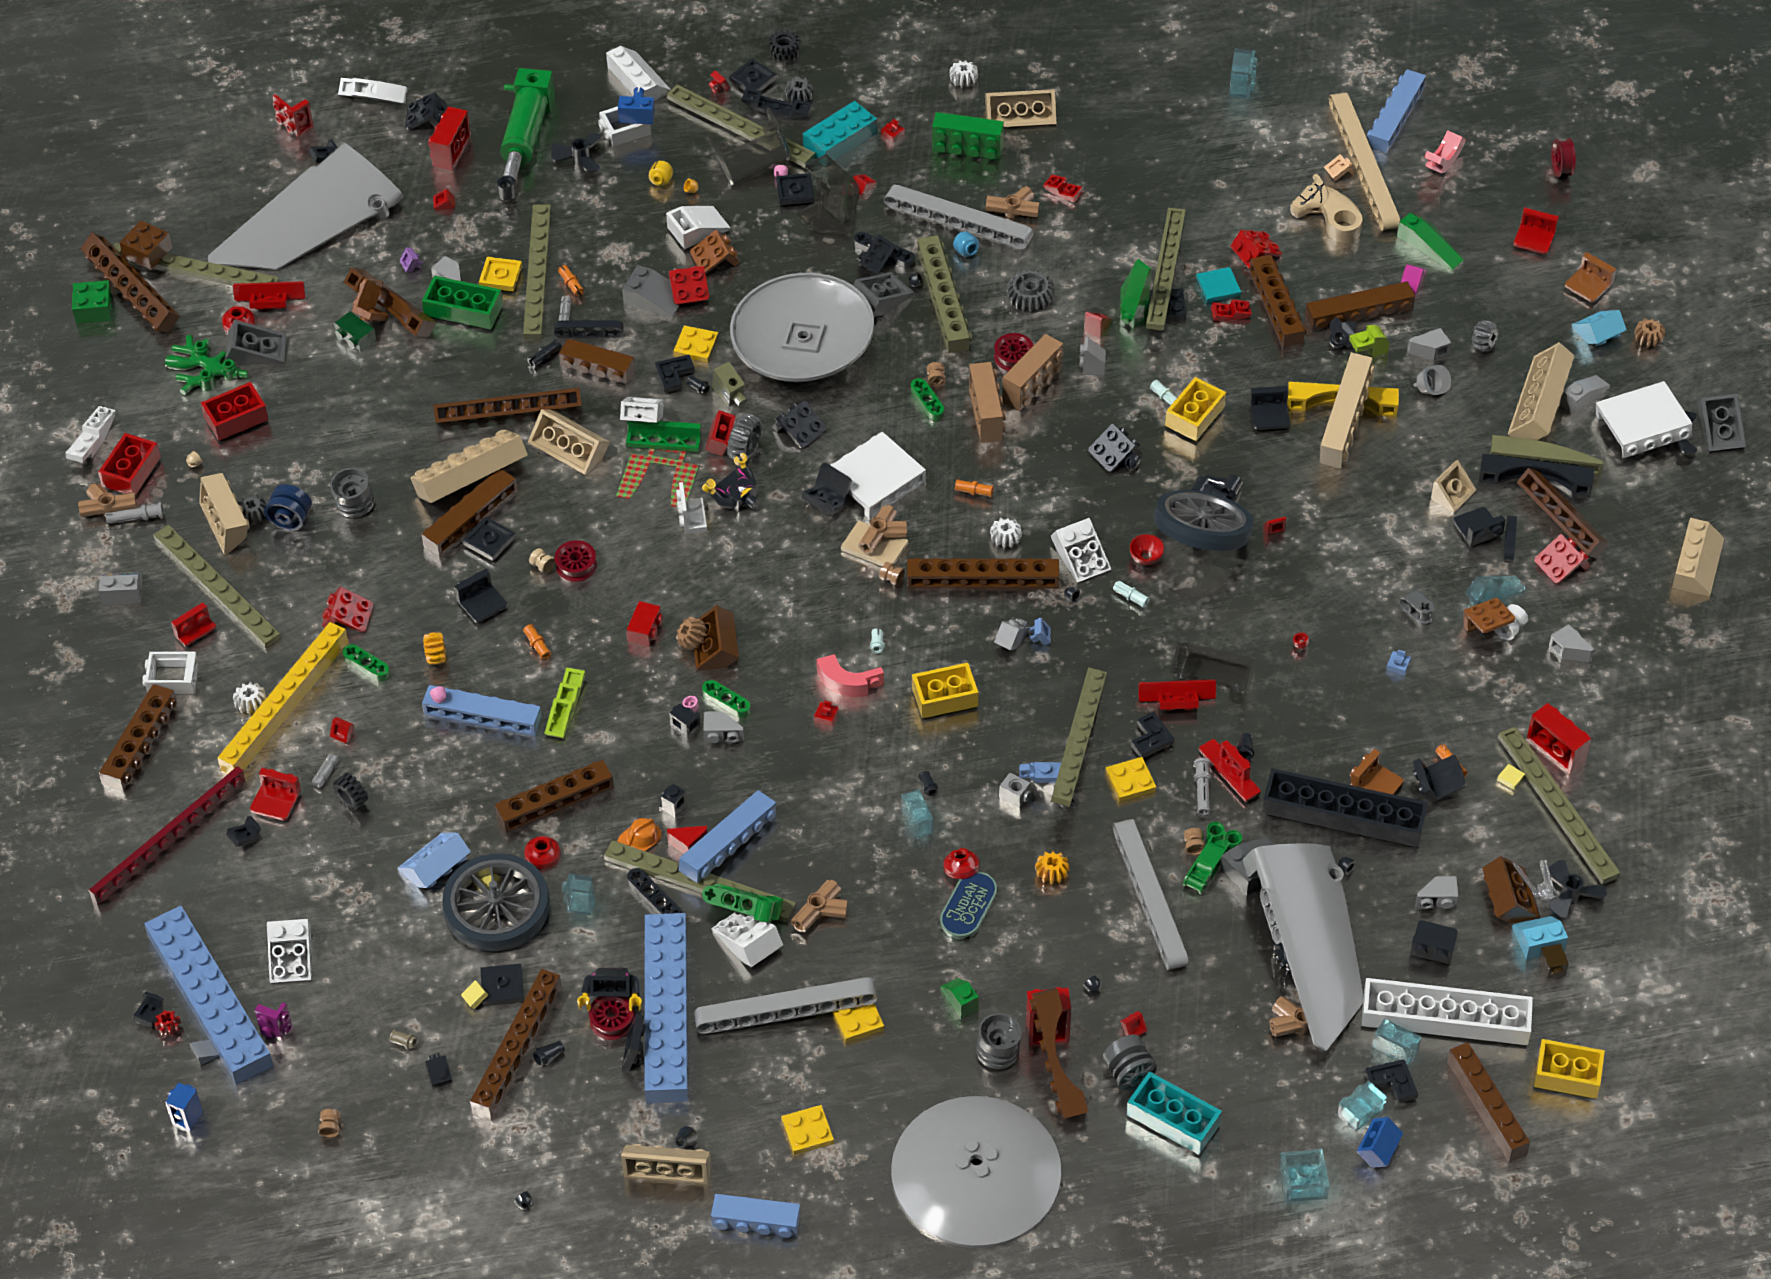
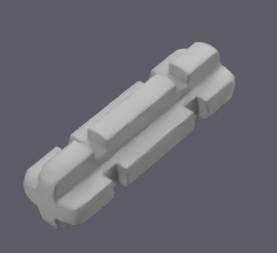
(565, 308)
(325, 770)

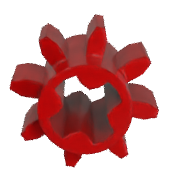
(167, 1023)

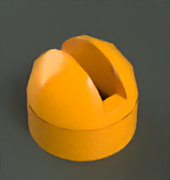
(691, 186)

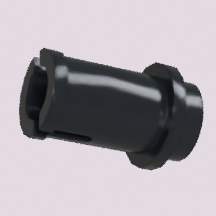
(701, 386)
(929, 787)

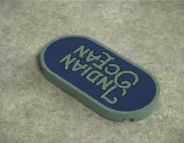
(968, 906)

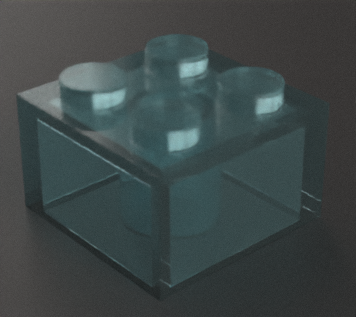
(1243, 73)
(1303, 1175)

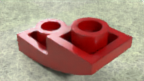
(1060, 187)
(1234, 311)

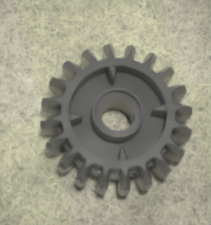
(1030, 290)
(744, 436)

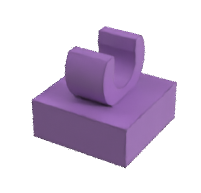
(410, 260)

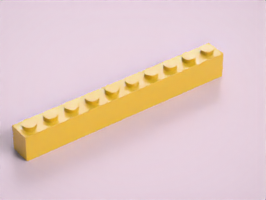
(283, 699)

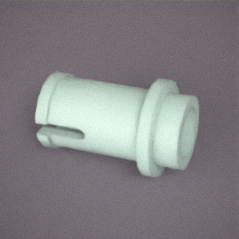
(877, 644)

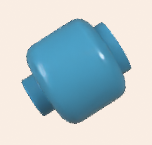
(966, 244)

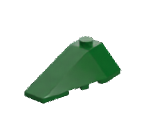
(1428, 240)
(1135, 295)

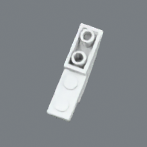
(372, 90)
(93, 435)

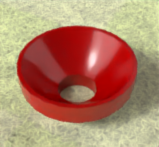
(246, 316)
(1146, 544)
(542, 858)
(963, 867)

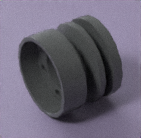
(352, 492)
(998, 1041)
(1129, 1061)

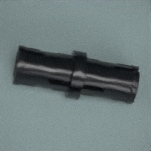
(544, 353)

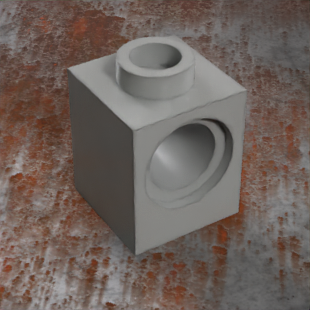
(1014, 790)

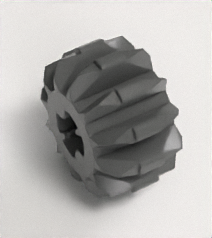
(799, 89)
(1484, 335)
(253, 509)

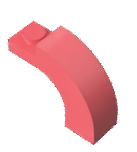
(1446, 153)
(845, 682)

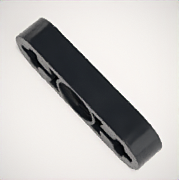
(1510, 538)

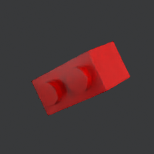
(720, 432)
(644, 623)

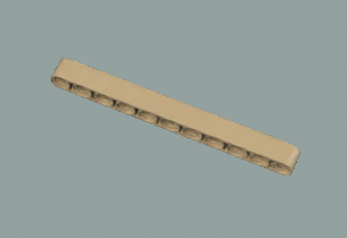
(1364, 161)

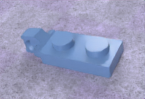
(1040, 771)

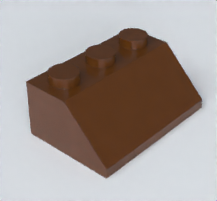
(720, 645)
(1509, 892)

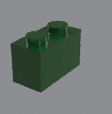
(355, 332)

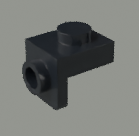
(321, 153)
(245, 833)
(147, 1011)
(438, 1069)

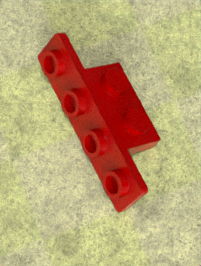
(268, 294)
(1177, 694)
(1232, 767)

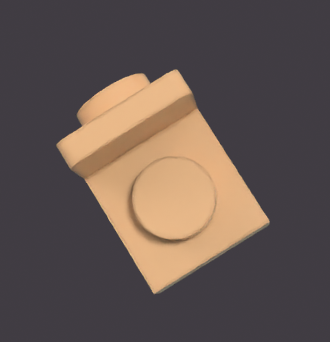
(1339, 167)

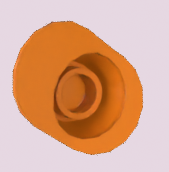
(641, 834)

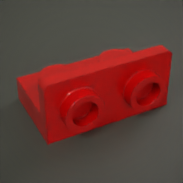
(193, 625)

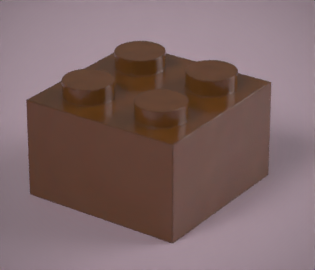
(146, 245)

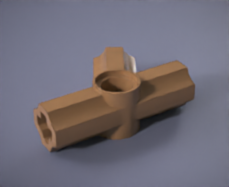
(1015, 204)
(105, 502)
(882, 527)
(819, 905)
(1290, 1020)

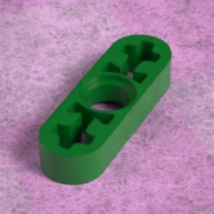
(919, 383)
(370, 669)
(729, 706)

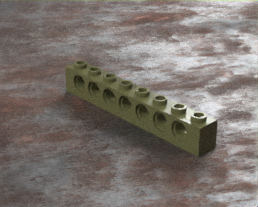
(943, 294)

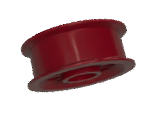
(1563, 157)
(1011, 349)
(575, 561)
(611, 1027)

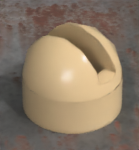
(193, 459)

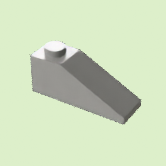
(1582, 393)

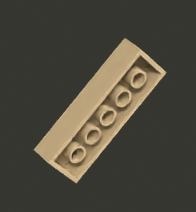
(1541, 393)
(1346, 410)
(468, 465)

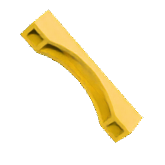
(1308, 395)

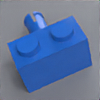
(636, 108)

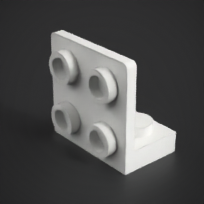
(692, 512)

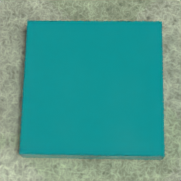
(1218, 285)

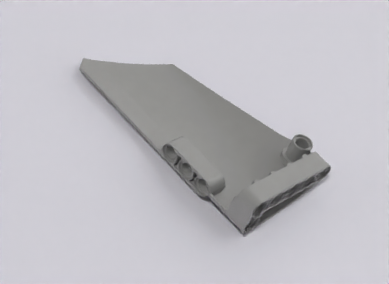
(311, 212)
(1312, 921)

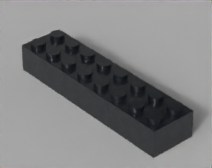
(1344, 807)

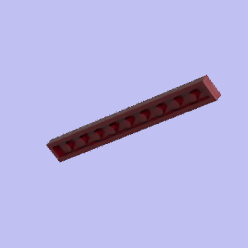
(167, 835)

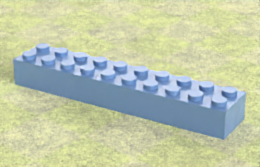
(209, 995)
(666, 1008)

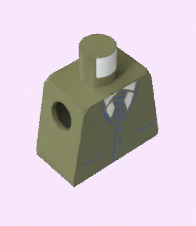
(729, 385)

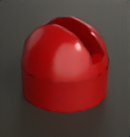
(1298, 640)

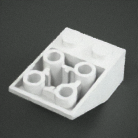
(694, 224)
(1081, 550)
(748, 937)
(289, 950)

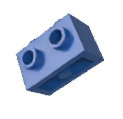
(184, 1106)
(1380, 1142)

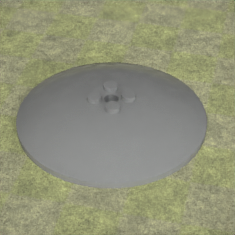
(779, 312)
(968, 1201)

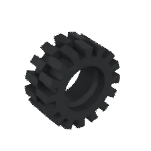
(783, 52)
(350, 791)

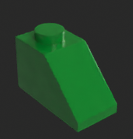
(961, 997)

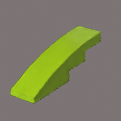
(565, 703)

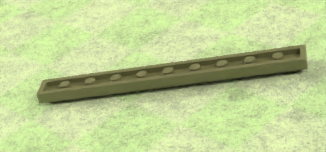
(732, 121)
(1165, 269)
(206, 270)
(537, 272)
(217, 586)
(1078, 737)
(1559, 805)
(669, 871)

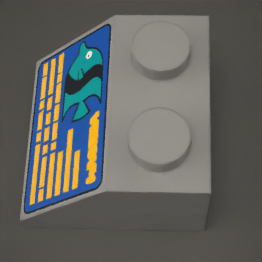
(120, 588)

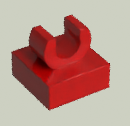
(718, 83)
(893, 130)
(826, 713)
(341, 730)
(1134, 1024)

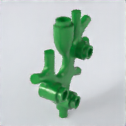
(201, 357)

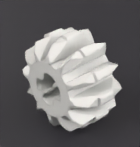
(963, 74)
(1006, 532)
(249, 697)

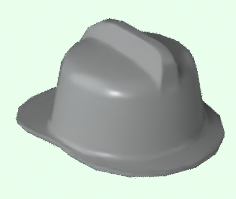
(1434, 380)

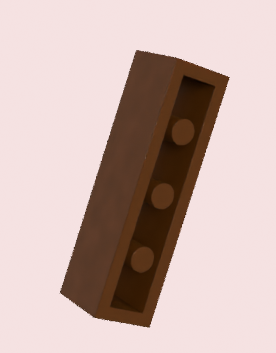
(597, 361)

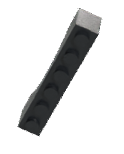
(1573, 479)

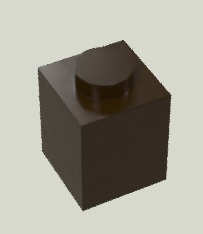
(1553, 961)

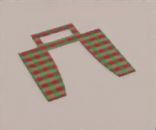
(638, 465)

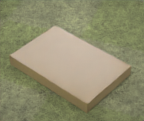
(887, 550)

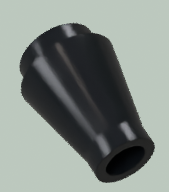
(1246, 746)
(546, 1054)
(686, 1137)

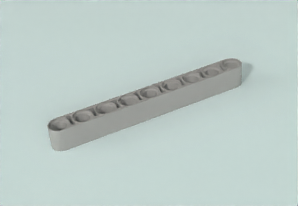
(958, 216)
(1150, 894)
(785, 1005)

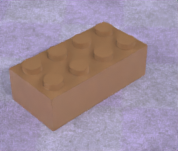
(1032, 372)
(986, 402)

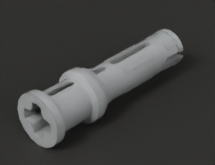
(144, 513)
(1202, 779)

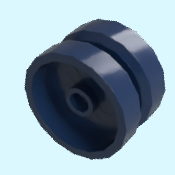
(288, 507)

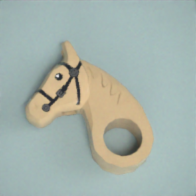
(1335, 208)

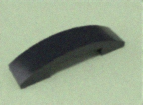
(783, 109)

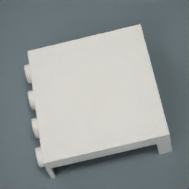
(1645, 418)
(880, 473)

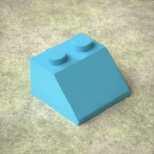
(1600, 327)
(1538, 934)

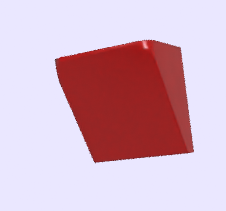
(865, 183)
(444, 200)
(1275, 526)

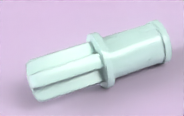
(1163, 392)
(1131, 594)

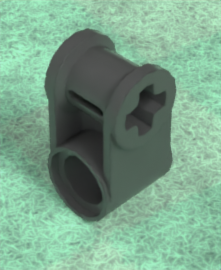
(1417, 607)

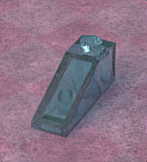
(1490, 587)

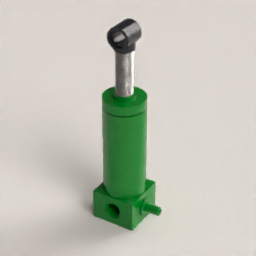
(532, 99)

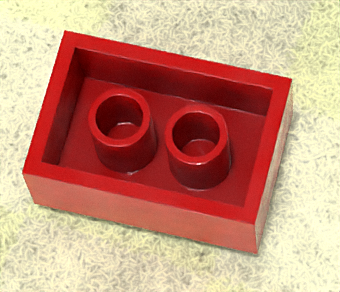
(449, 138)
(234, 411)
(129, 464)
(1559, 738)
(1063, 1027)

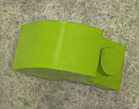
(1372, 340)

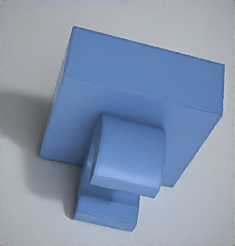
(1041, 632)
(1398, 662)

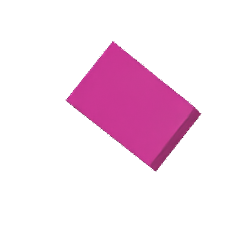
(1414, 276)

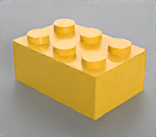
(1195, 408)
(945, 690)
(1569, 1068)

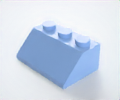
(435, 860)

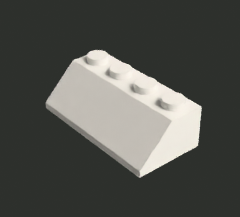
(635, 72)

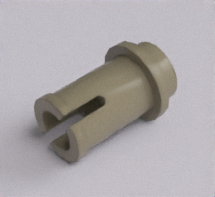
(403, 1039)

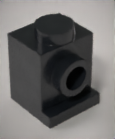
(684, 719)
(670, 797)

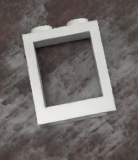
(623, 134)
(649, 409)
(172, 659)

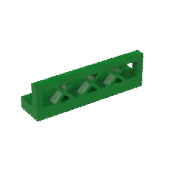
(664, 432)

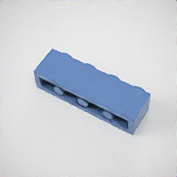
(755, 1215)

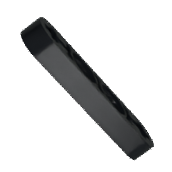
(903, 257)
(563, 327)
(653, 898)

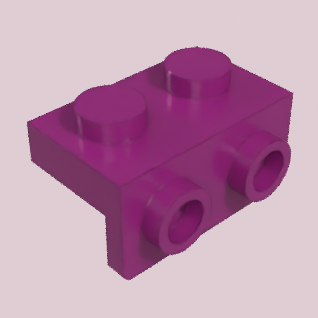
(272, 1022)

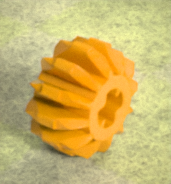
(434, 648)
(1052, 867)

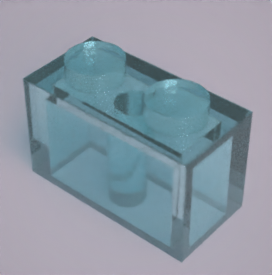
(917, 813)
(579, 894)
(1396, 1041)
(1361, 1105)

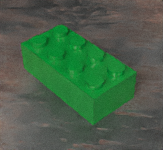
(967, 136)
(462, 302)

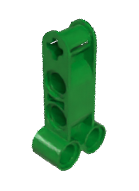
(1210, 857)
(763, 909)

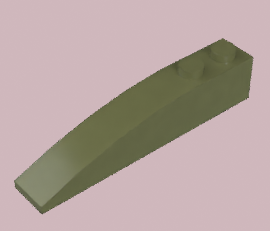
(1542, 451)

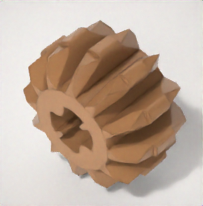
(1649, 332)
(691, 633)

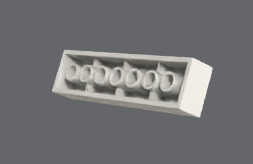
(1448, 1011)

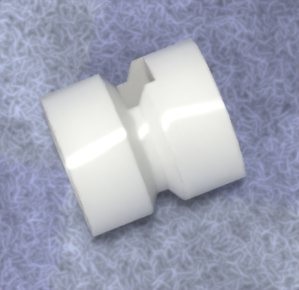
(1509, 631)

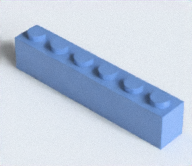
(1396, 110)
(484, 711)
(727, 836)

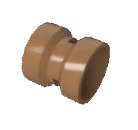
(936, 374)
(892, 574)
(1193, 839)
(329, 1123)

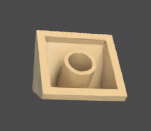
(1452, 487)

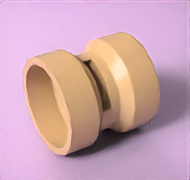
(544, 562)

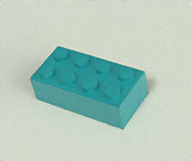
(841, 132)
(1174, 1113)

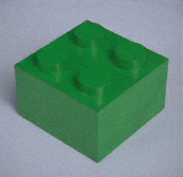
(92, 302)

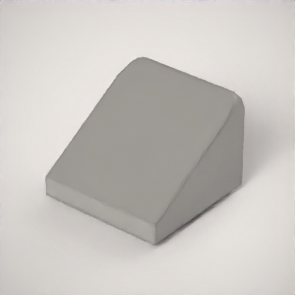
(203, 1051)

